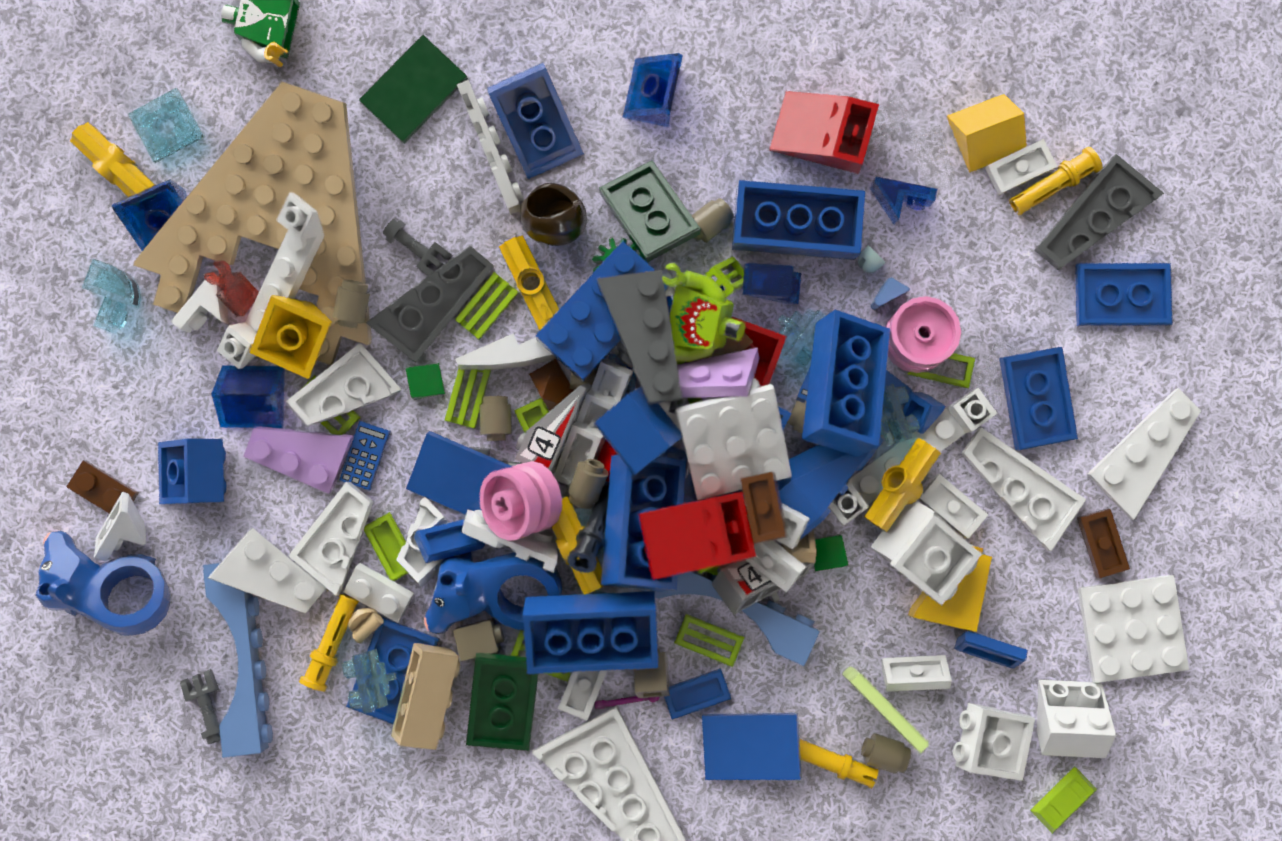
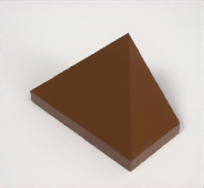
(551, 383)

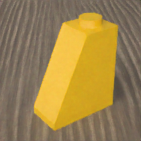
(964, 607)

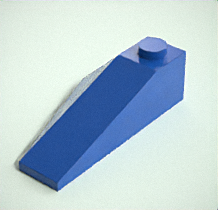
(817, 479)

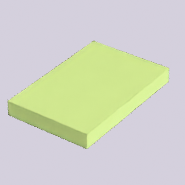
(885, 709)

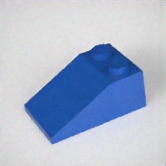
(535, 120)

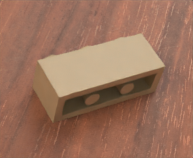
(425, 696)

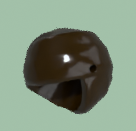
(553, 215)

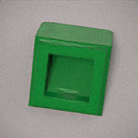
(425, 381)
(830, 553)

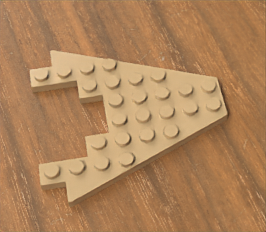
(289, 146)

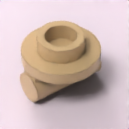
(364, 623)

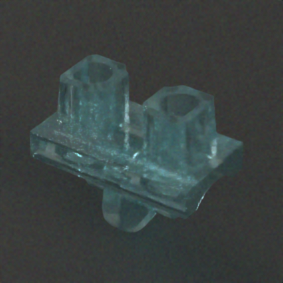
(798, 331)
(894, 424)
(371, 681)

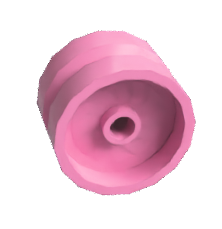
(935, 322)
(520, 500)

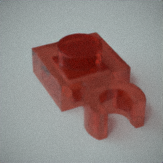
(234, 287)

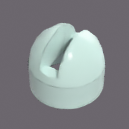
(870, 260)

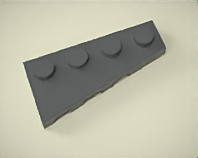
(1102, 207)
(427, 308)
(643, 321)

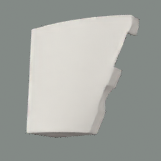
(410, 555)

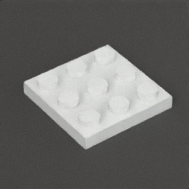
(733, 440)
(1133, 628)

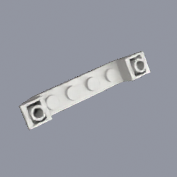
(283, 278)
(955, 421)

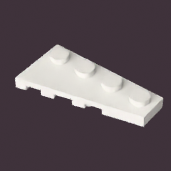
(489, 138)
(1142, 456)
(1029, 491)

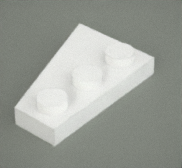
(343, 387)
(267, 573)

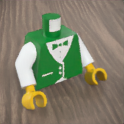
(264, 27)

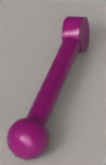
(601, 704)

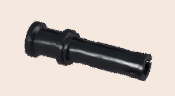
(591, 538)

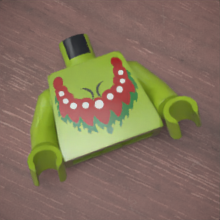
(700, 316)

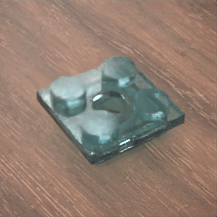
(151, 115)

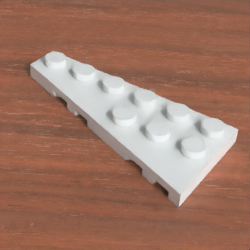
(612, 778)

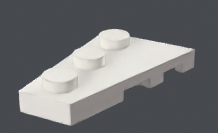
(333, 538)
(536, 545)

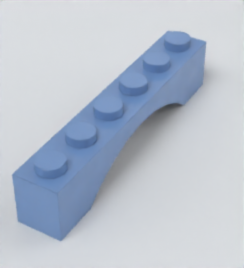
(786, 635)
(244, 725)

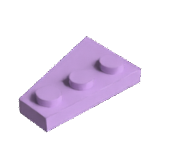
(719, 376)
(305, 456)

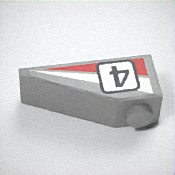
(548, 436)
(744, 585)

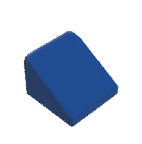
(924, 408)

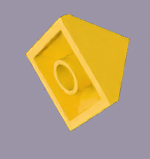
(988, 131)
(291, 334)

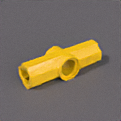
(110, 160)
(523, 265)
(902, 484)
(566, 532)

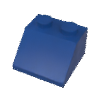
(191, 471)

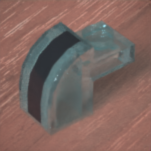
(118, 292)

